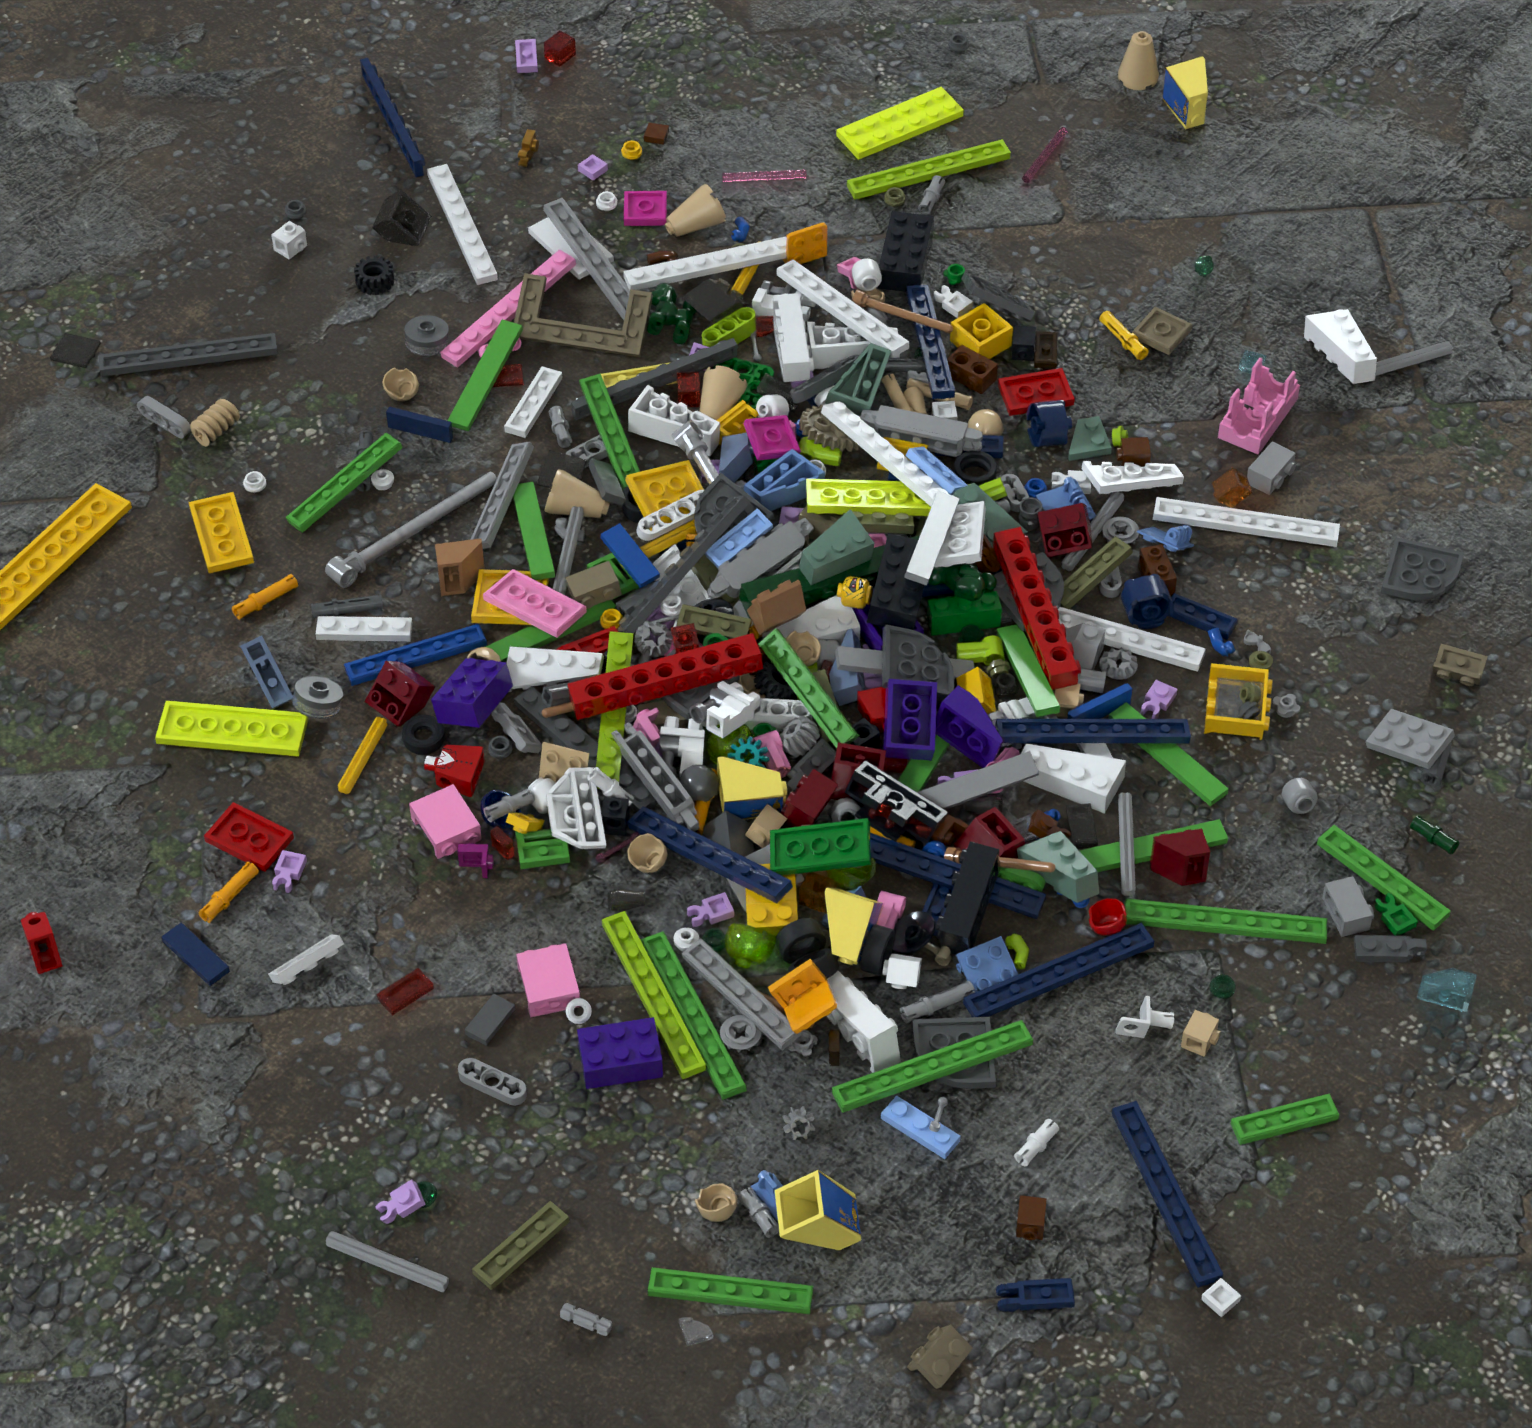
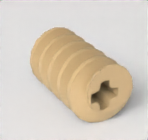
(214, 421)

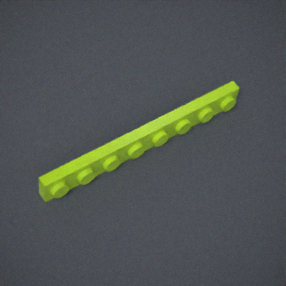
(928, 168)
(609, 752)
(654, 995)

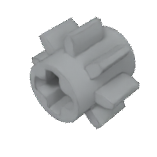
(795, 1115)

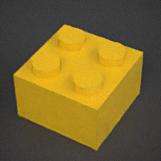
(982, 331)

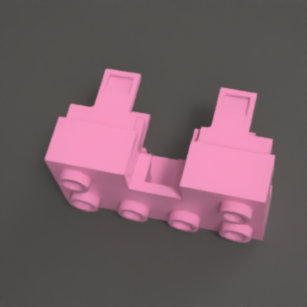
(1270, 405)

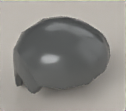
(700, 782)

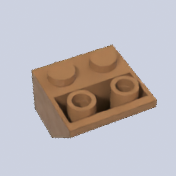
(458, 565)
(777, 607)

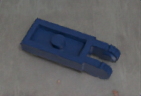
(1036, 1294)

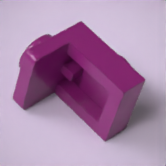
(475, 856)

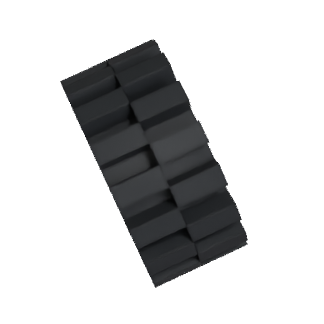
(374, 283)
(772, 683)

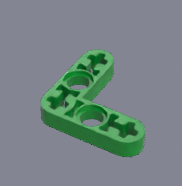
(753, 377)

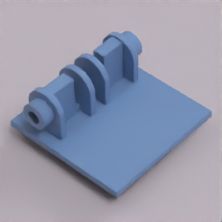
(1064, 496)
(1173, 539)
(986, 964)

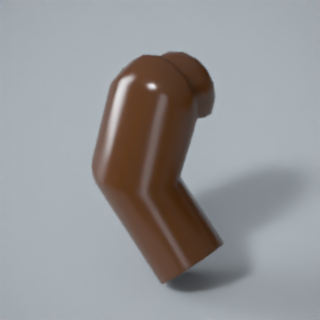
(660, 256)

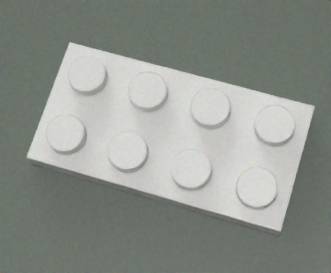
(964, 537)

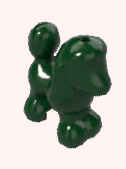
(668, 314)
(964, 580)

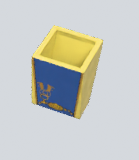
(1187, 91)
(749, 788)
(850, 923)
(818, 1212)

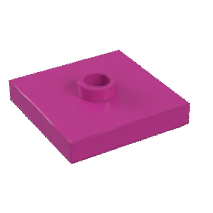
(645, 208)
(771, 436)

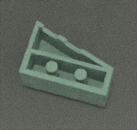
(861, 381)
(995, 518)
(837, 549)
(1073, 872)

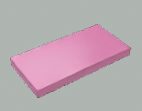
(534, 603)

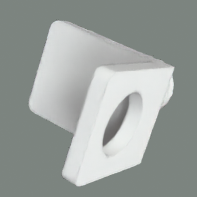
(1147, 1018)

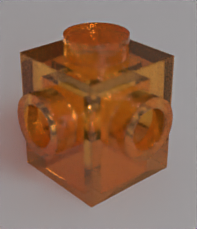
(1231, 488)

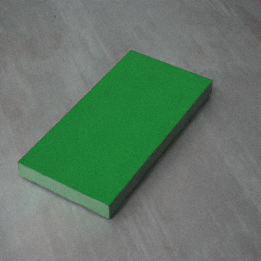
(820, 847)

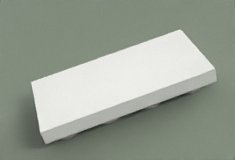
(552, 241)

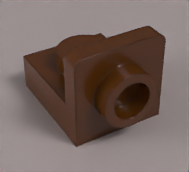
(949, 829)

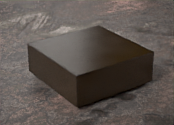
(834, 1048)

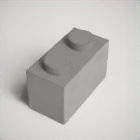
(1271, 468)
(1347, 906)

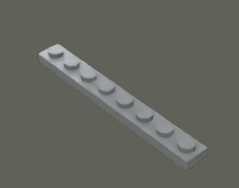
(589, 254)

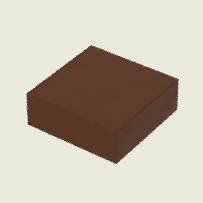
(656, 133)

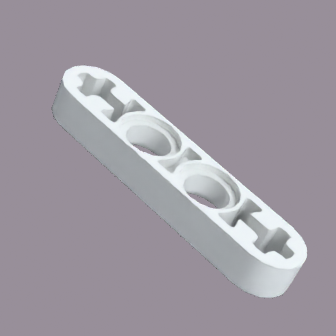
(670, 511)

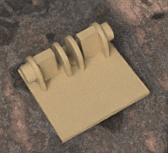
(557, 760)

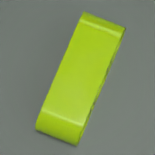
(736, 325)

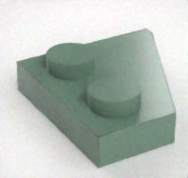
(1089, 439)

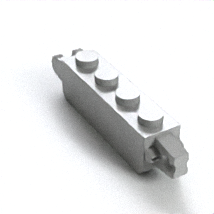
(939, 433)
(761, 559)
(657, 777)

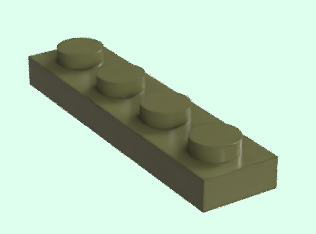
(1094, 571)
(520, 1245)

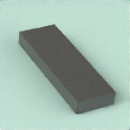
(606, 481)

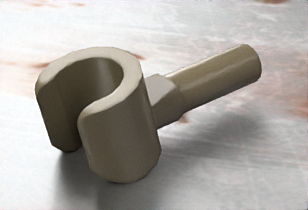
(942, 954)

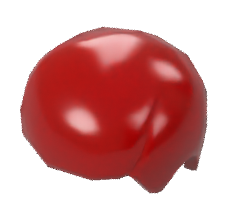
(1107, 917)

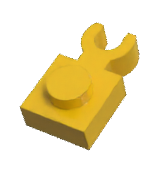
(524, 823)

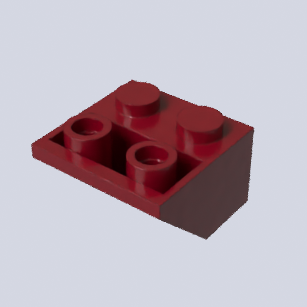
(1065, 529)
(399, 692)
(848, 759)
(808, 800)
(993, 831)
(1181, 856)

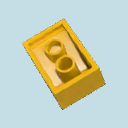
(768, 915)

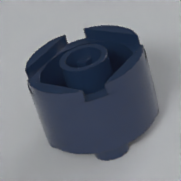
(1048, 423)
(1147, 601)

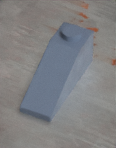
(735, 456)
(267, 672)
(847, 683)

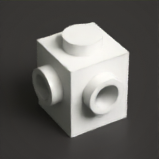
(289, 240)
(902, 971)

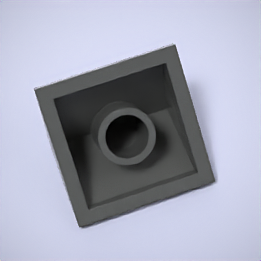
(730, 833)

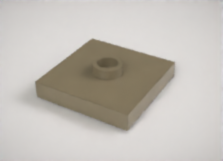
(1162, 330)

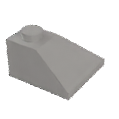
(1086, 643)

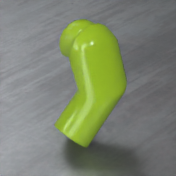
(1022, 951)

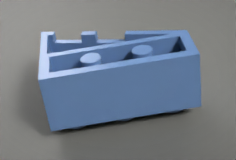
(783, 481)

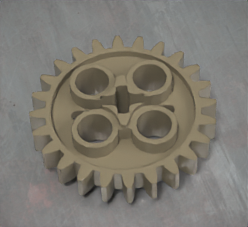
(824, 431)

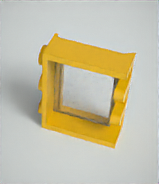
(1225, 700)

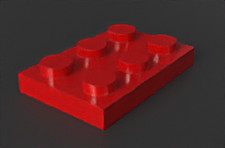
(1035, 387)
(249, 836)

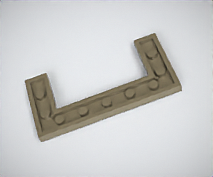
(623, 342)

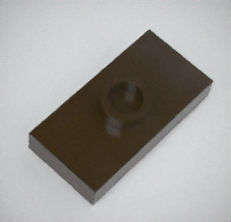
(1045, 350)

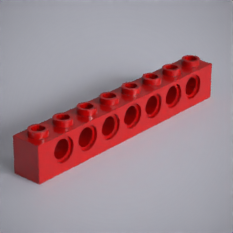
(1035, 608)
(665, 676)

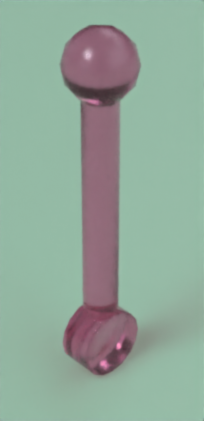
(600, 857)

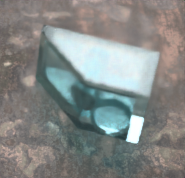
(1448, 988)

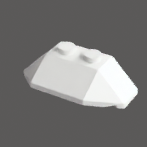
(576, 810)

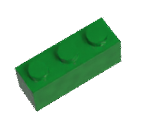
(953, 613)

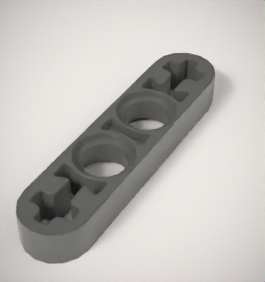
(822, 380)

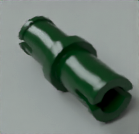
(1434, 834)

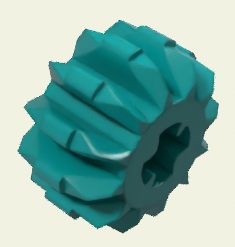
(754, 749)

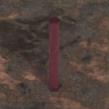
(1044, 154)
(764, 175)

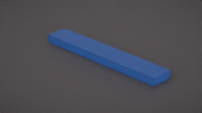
(417, 653)

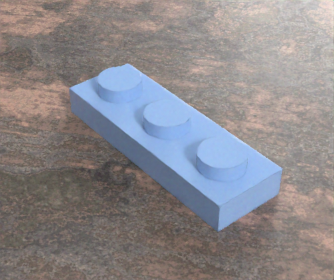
(935, 469)
(738, 538)
(916, 1126)

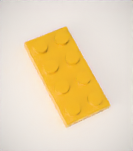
(221, 532)

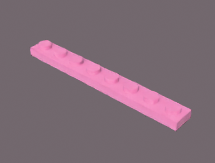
(485, 327)

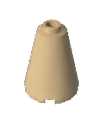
(1139, 63)
(696, 213)
(720, 391)
(570, 492)

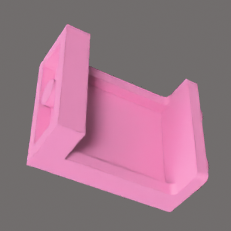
(445, 820)
(547, 979)

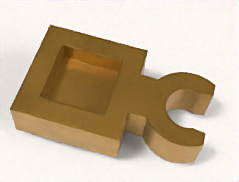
(529, 146)

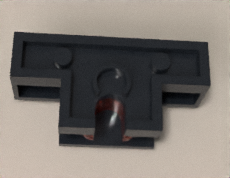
(892, 805)

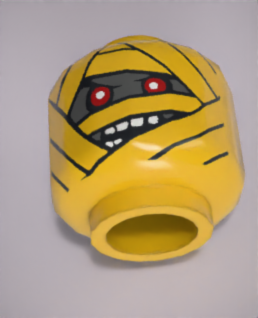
(855, 592)

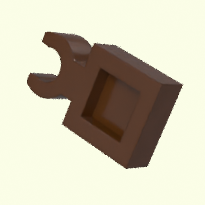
(1044, 825)

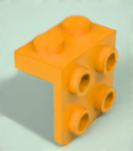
(807, 244)
(804, 996)

